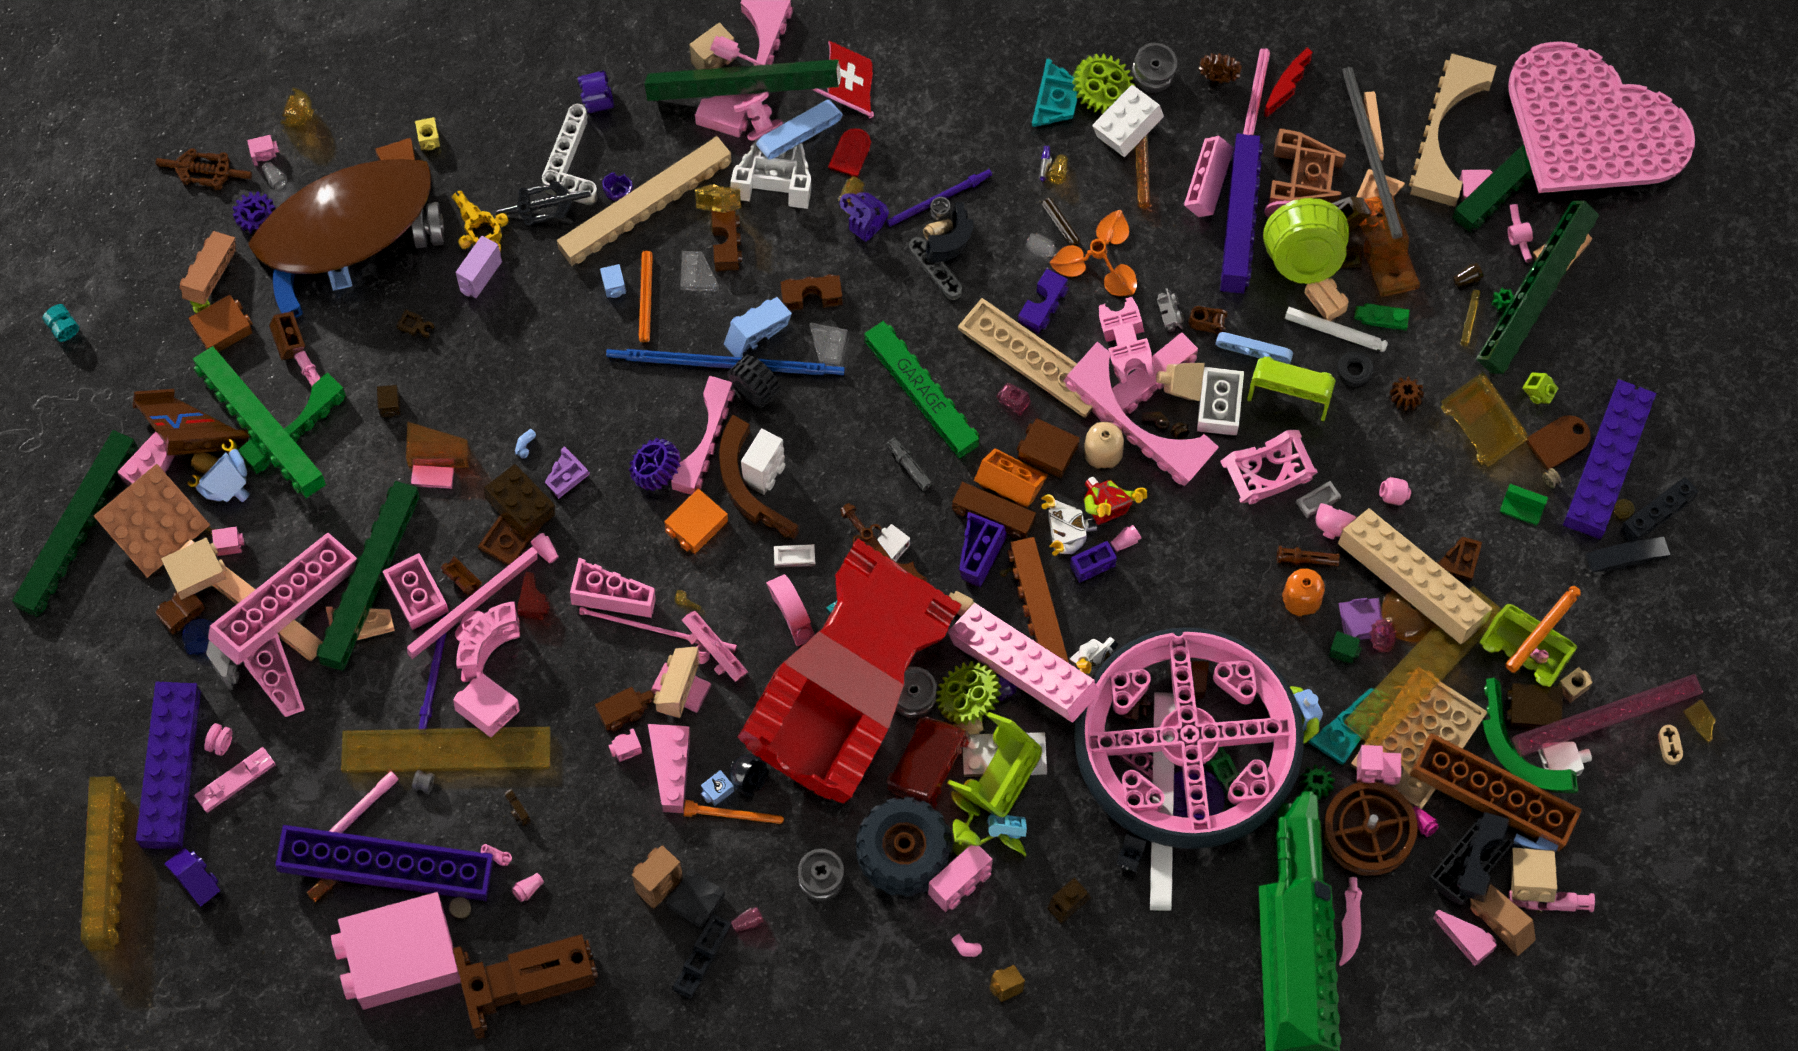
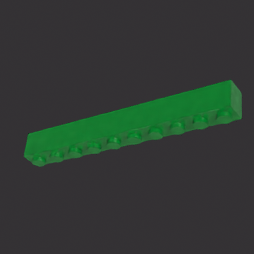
(259, 422)

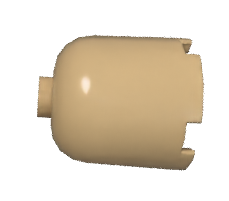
(1104, 450)

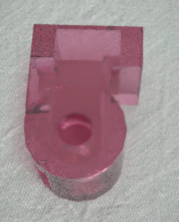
(1014, 398)

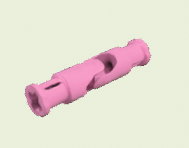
(1563, 902)

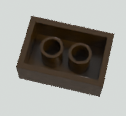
(519, 501)

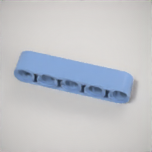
(799, 129)

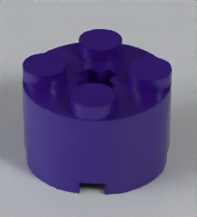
(596, 92)

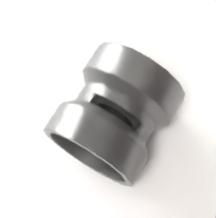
(940, 205)

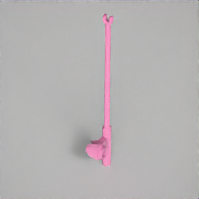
(704, 654)

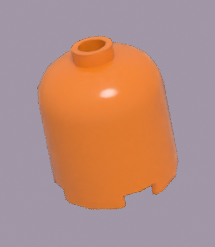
(1299, 596)

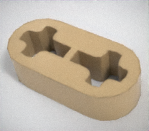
(1675, 743)

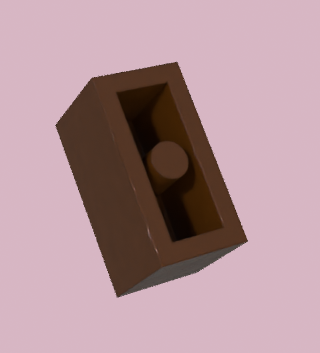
(286, 335)

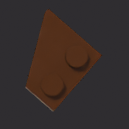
(1462, 558)

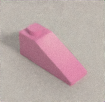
(1470, 939)

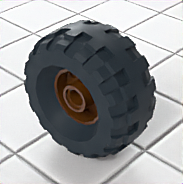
(899, 826)

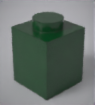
(1345, 647)

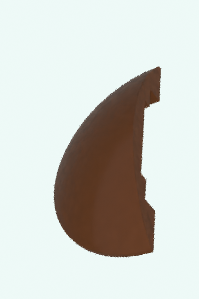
(343, 217)

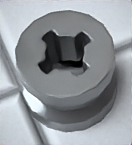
(423, 781)

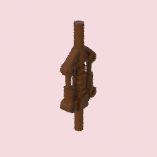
(221, 172)

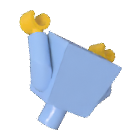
(224, 477)

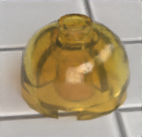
(297, 109)

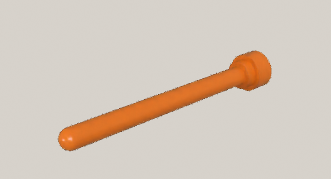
(693, 809)

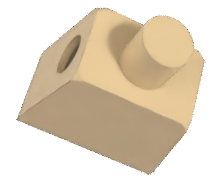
(1182, 380)

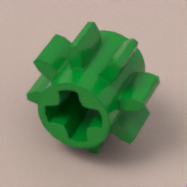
(1499, 297)

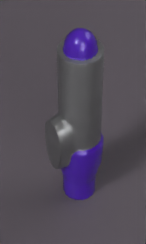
(1046, 161)

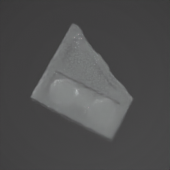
(696, 272)
(828, 343)

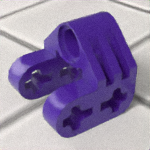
(869, 224)

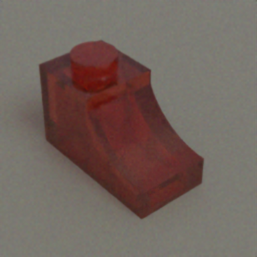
(531, 602)

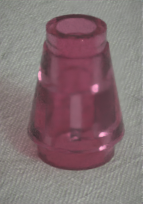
(748, 919)

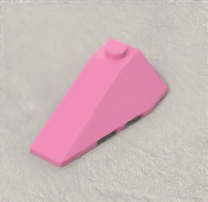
(275, 677)

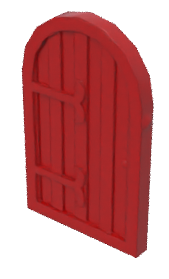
(851, 152)

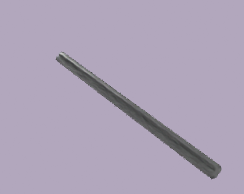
(1372, 153)

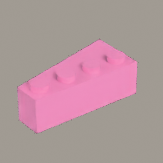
(609, 591)
(671, 756)

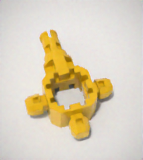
(473, 218)

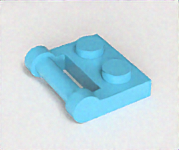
(1011, 825)

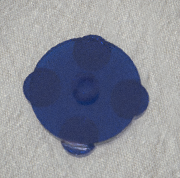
(196, 636)

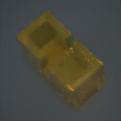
(718, 198)

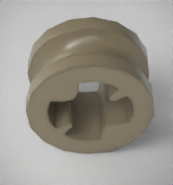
(1551, 478)

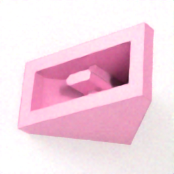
(1472, 180)

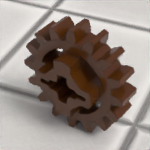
(1220, 68)

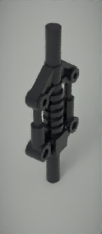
(525, 207)

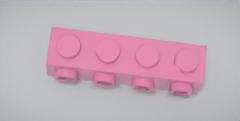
(1209, 176)

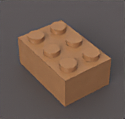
(657, 876)

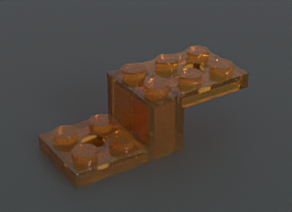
(1387, 254)

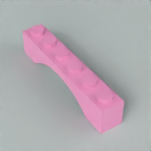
(716, 398)

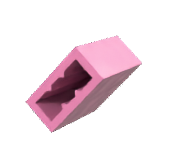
(486, 704)

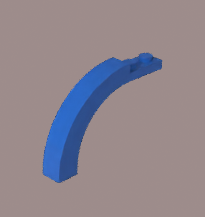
(284, 293)

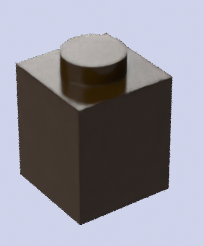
(388, 400)

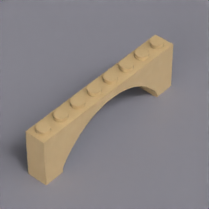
(1433, 176)

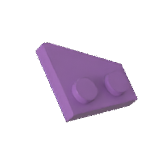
(565, 474)

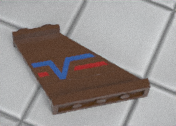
(183, 426)

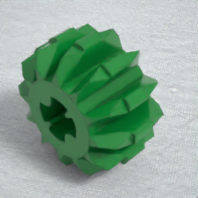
(1317, 775)

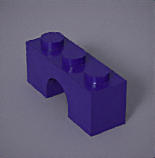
(1036, 315)

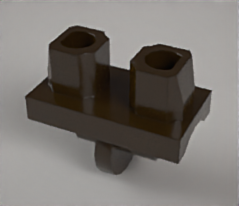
(1132, 715)

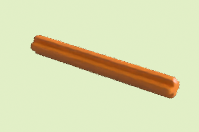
(645, 296)

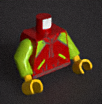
(1108, 500)

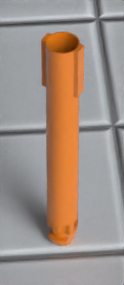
(1543, 629)

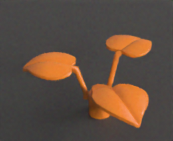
(1111, 229)

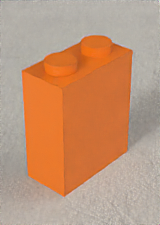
(695, 521)

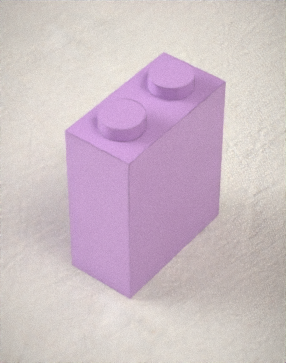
(478, 267)

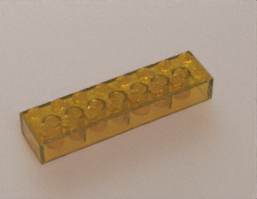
(102, 864)

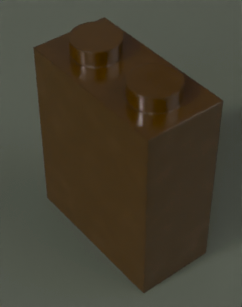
(1533, 706)

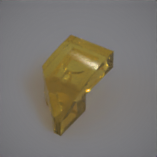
(1701, 719)

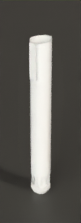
(1335, 329)

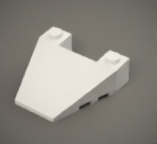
(782, 174)

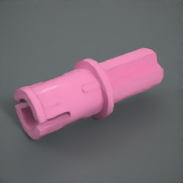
(307, 367)

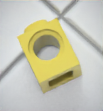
(425, 127)

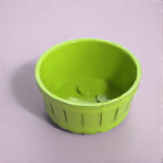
(1307, 239)

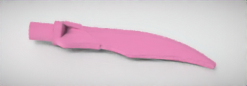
(1352, 921)

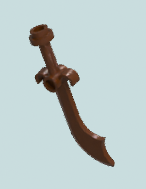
(866, 535)

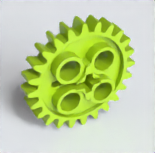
(1102, 83)
(968, 693)

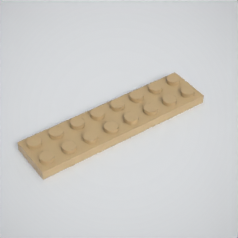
(1023, 352)

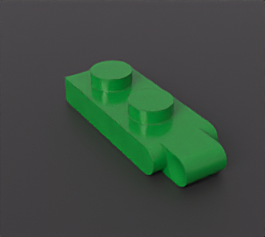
(1382, 316)

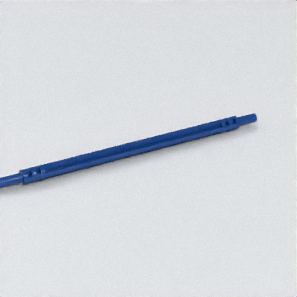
(721, 361)

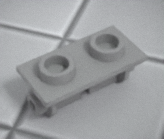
(1169, 303)

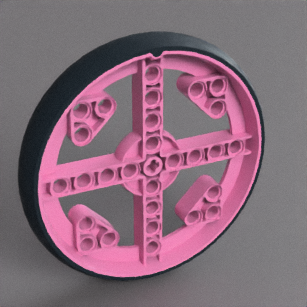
(1232, 656)

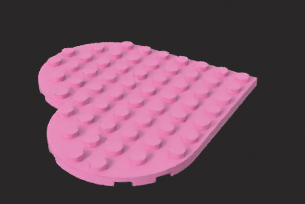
(1590, 127)

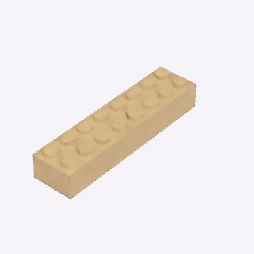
(1415, 576)

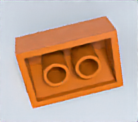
(1010, 477)

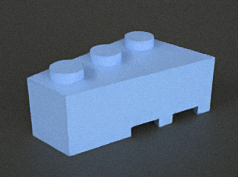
(756, 325)

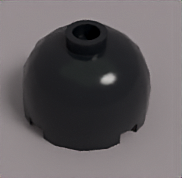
(748, 774)

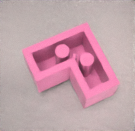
(1378, 766)

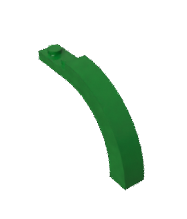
(1549, 780)

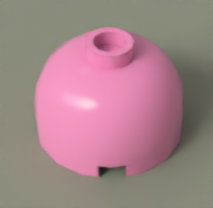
(1332, 520)

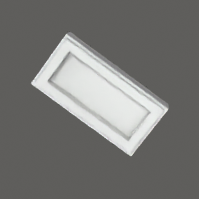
(794, 556)

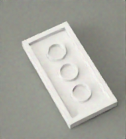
(982, 750)

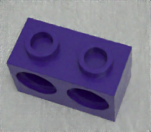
(1093, 561)

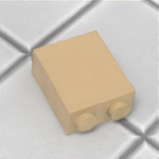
(194, 568)
(1533, 875)

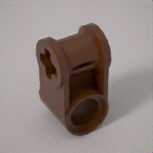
(1210, 317)

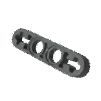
(932, 270)

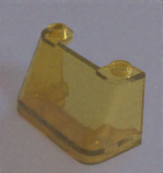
(1485, 419)

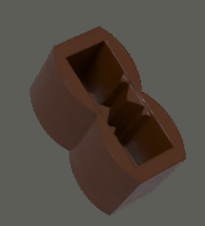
(179, 612)

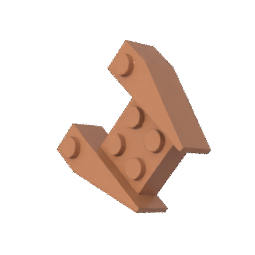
(1310, 171)

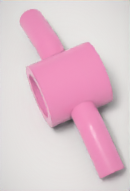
(1520, 233)

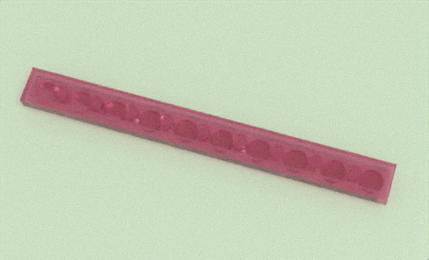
(1607, 715)

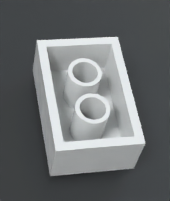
(1128, 120)
(1220, 401)
(763, 462)

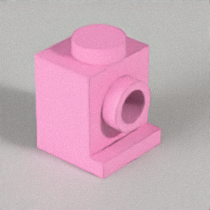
(262, 149)
(625, 746)

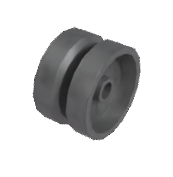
(1154, 67)
(429, 224)
(917, 694)
(831, 878)

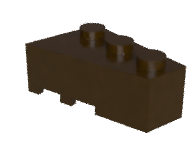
(1354, 209)

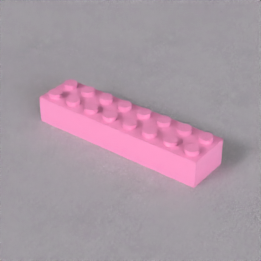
(282, 598)
(1024, 662)

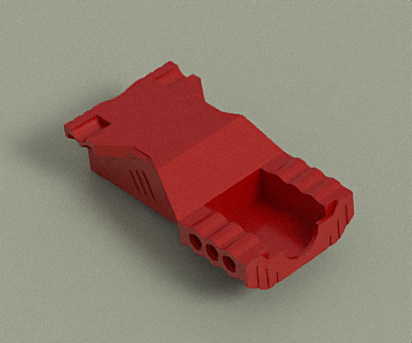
(841, 687)

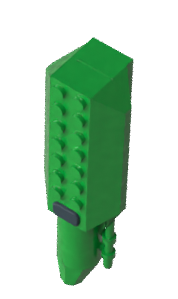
(1299, 938)

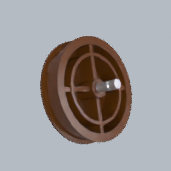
(1370, 828)

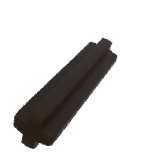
(1061, 221)

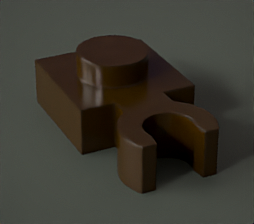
(413, 323)
(518, 811)

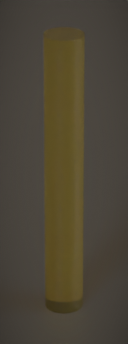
(1470, 317)

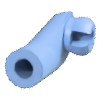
(522, 441)

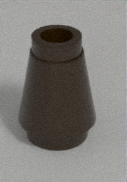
(1468, 275)

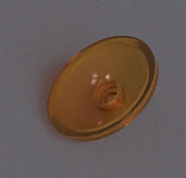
(1408, 623)

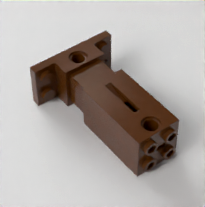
(525, 977)

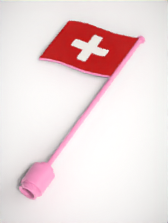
(854, 69)

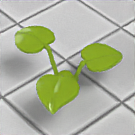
(965, 837)

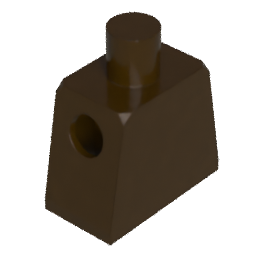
(1069, 899)

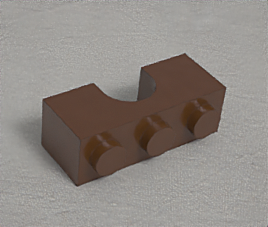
(726, 254)
(826, 287)

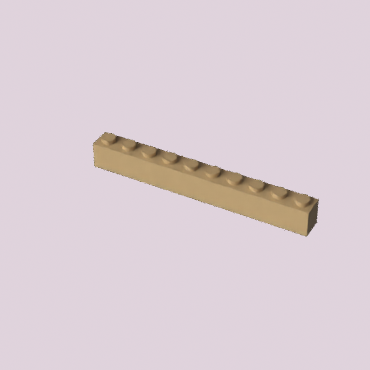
(644, 201)

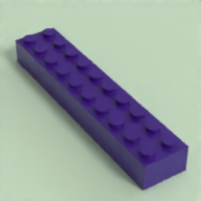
(384, 862)

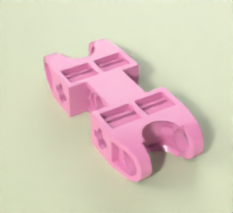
(1129, 352)

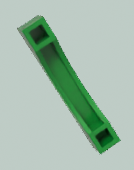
(323, 397)

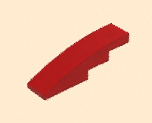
(1286, 85)

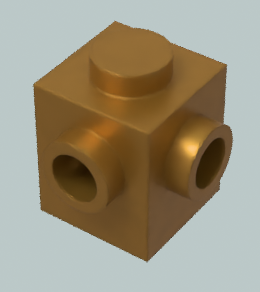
(1007, 983)

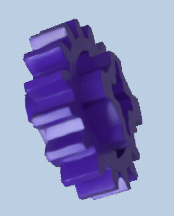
(252, 210)

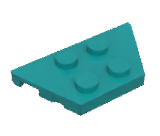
(1056, 96)

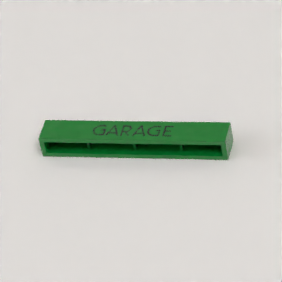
(921, 389)

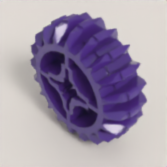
(656, 452)

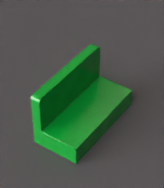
(1523, 504)

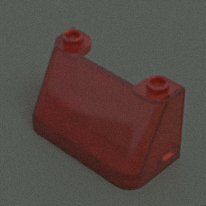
(927, 760)

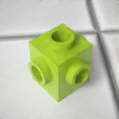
(1540, 388)

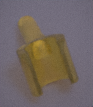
(680, 599)

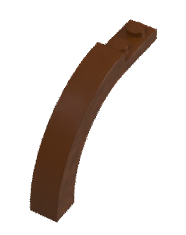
(730, 447)

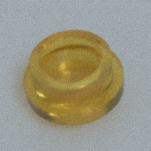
(1624, 509)

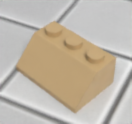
(677, 681)

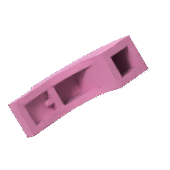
(792, 608)

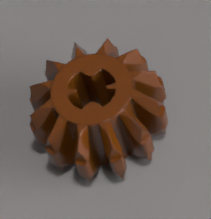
(1414, 392)

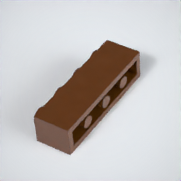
(1015, 519)

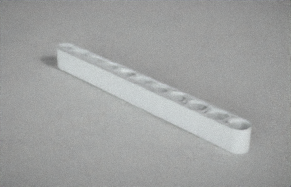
(1164, 780)

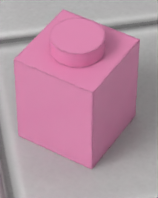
(227, 541)

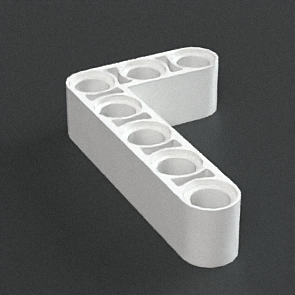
(565, 157)

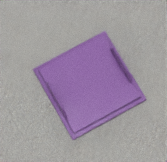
(1359, 616)

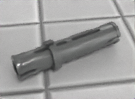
(903, 457)

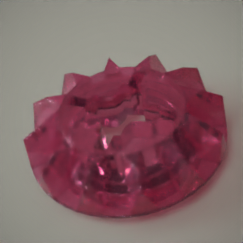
(1387, 630)

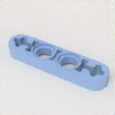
(1253, 347)

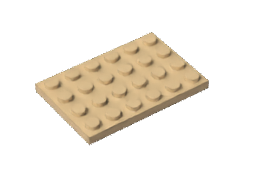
(1440, 713)

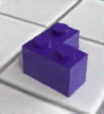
(190, 872)

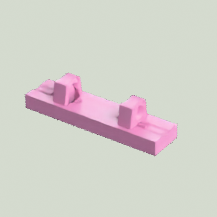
(715, 646)
(234, 780)

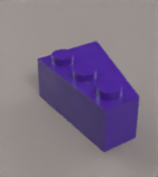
(980, 548)

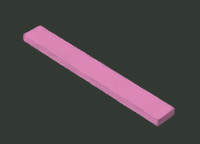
(471, 603)

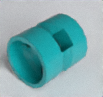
(61, 323)

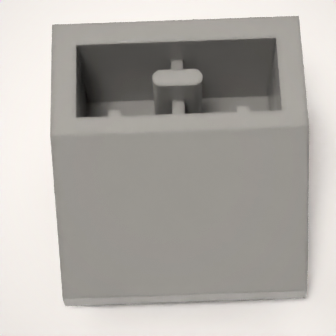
(223, 666)

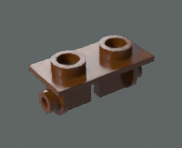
(462, 576)

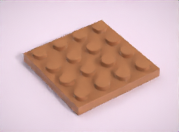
(151, 520)

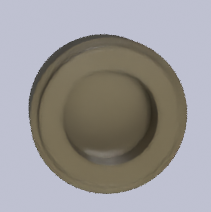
(460, 908)

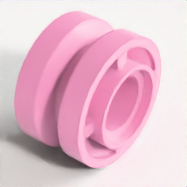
(218, 739)

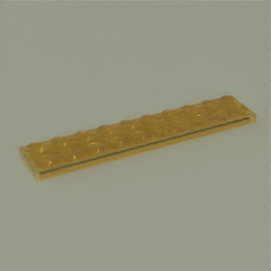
(1412, 681)
(445, 749)

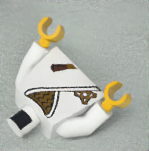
(1066, 526)
(1093, 655)

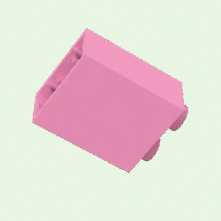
(396, 951)

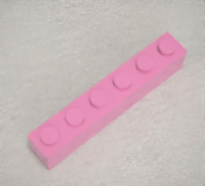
(1140, 386)

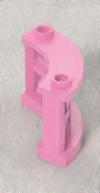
(1282, 444)
(484, 636)

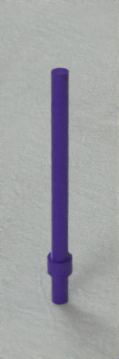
(973, 181)
(426, 710)

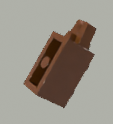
(623, 708)

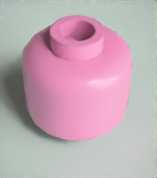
(1395, 491)

